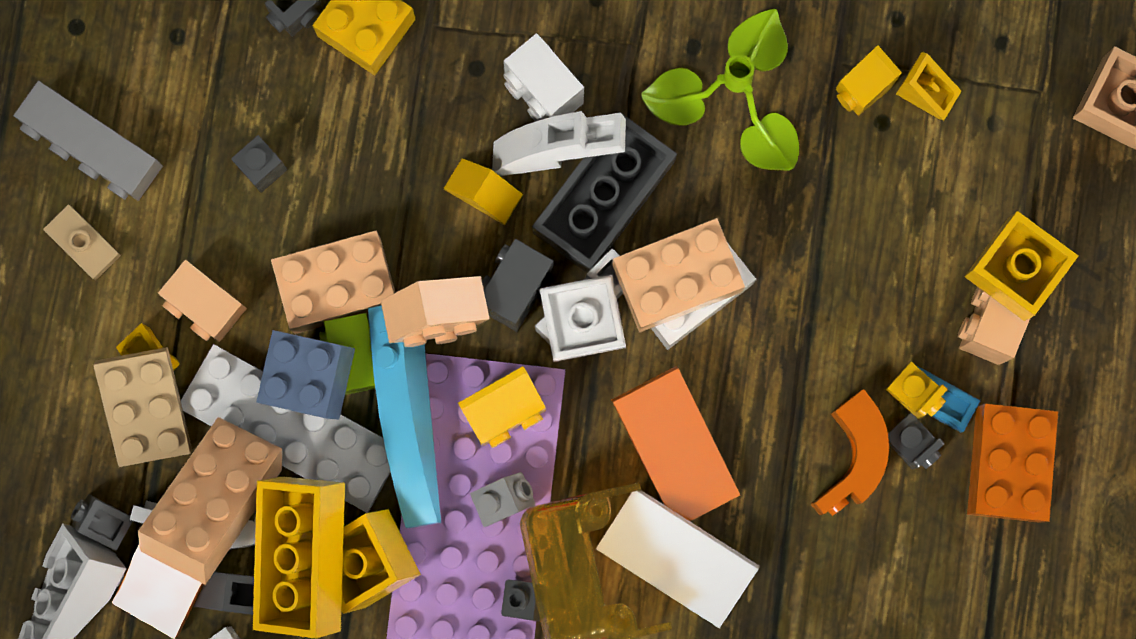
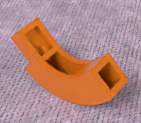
(870, 453)

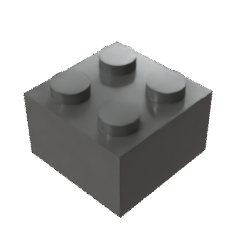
(516, 283)

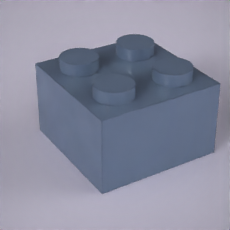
(305, 375)

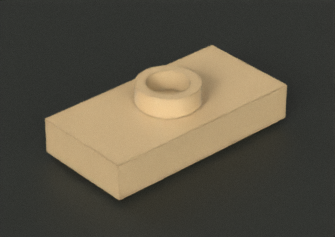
(81, 242)

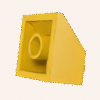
(503, 407)

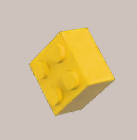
(364, 29)
(1021, 266)
(373, 560)

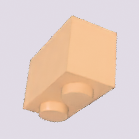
(201, 301)

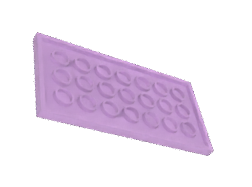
(459, 558)

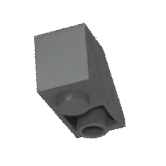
(227, 593)

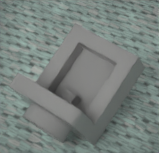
(503, 498)

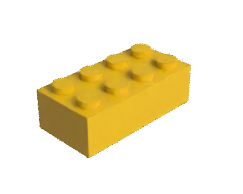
(298, 556)

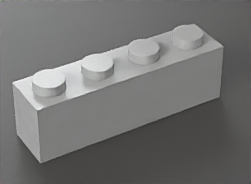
(88, 141)

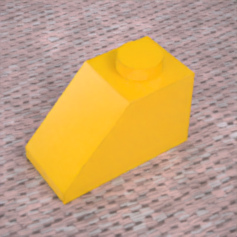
(867, 81)

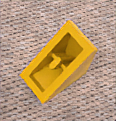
(929, 87)
(483, 190)

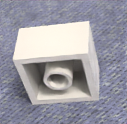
(542, 80)

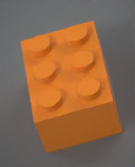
(1012, 463)

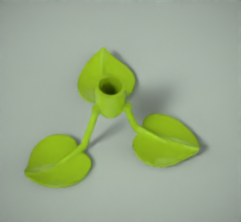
(752, 45)

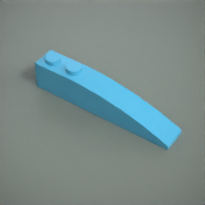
(405, 423)

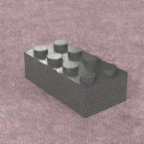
(603, 198)

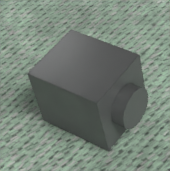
(259, 164)

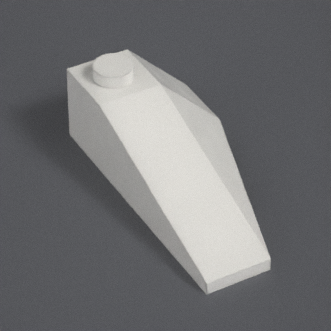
(76, 586)

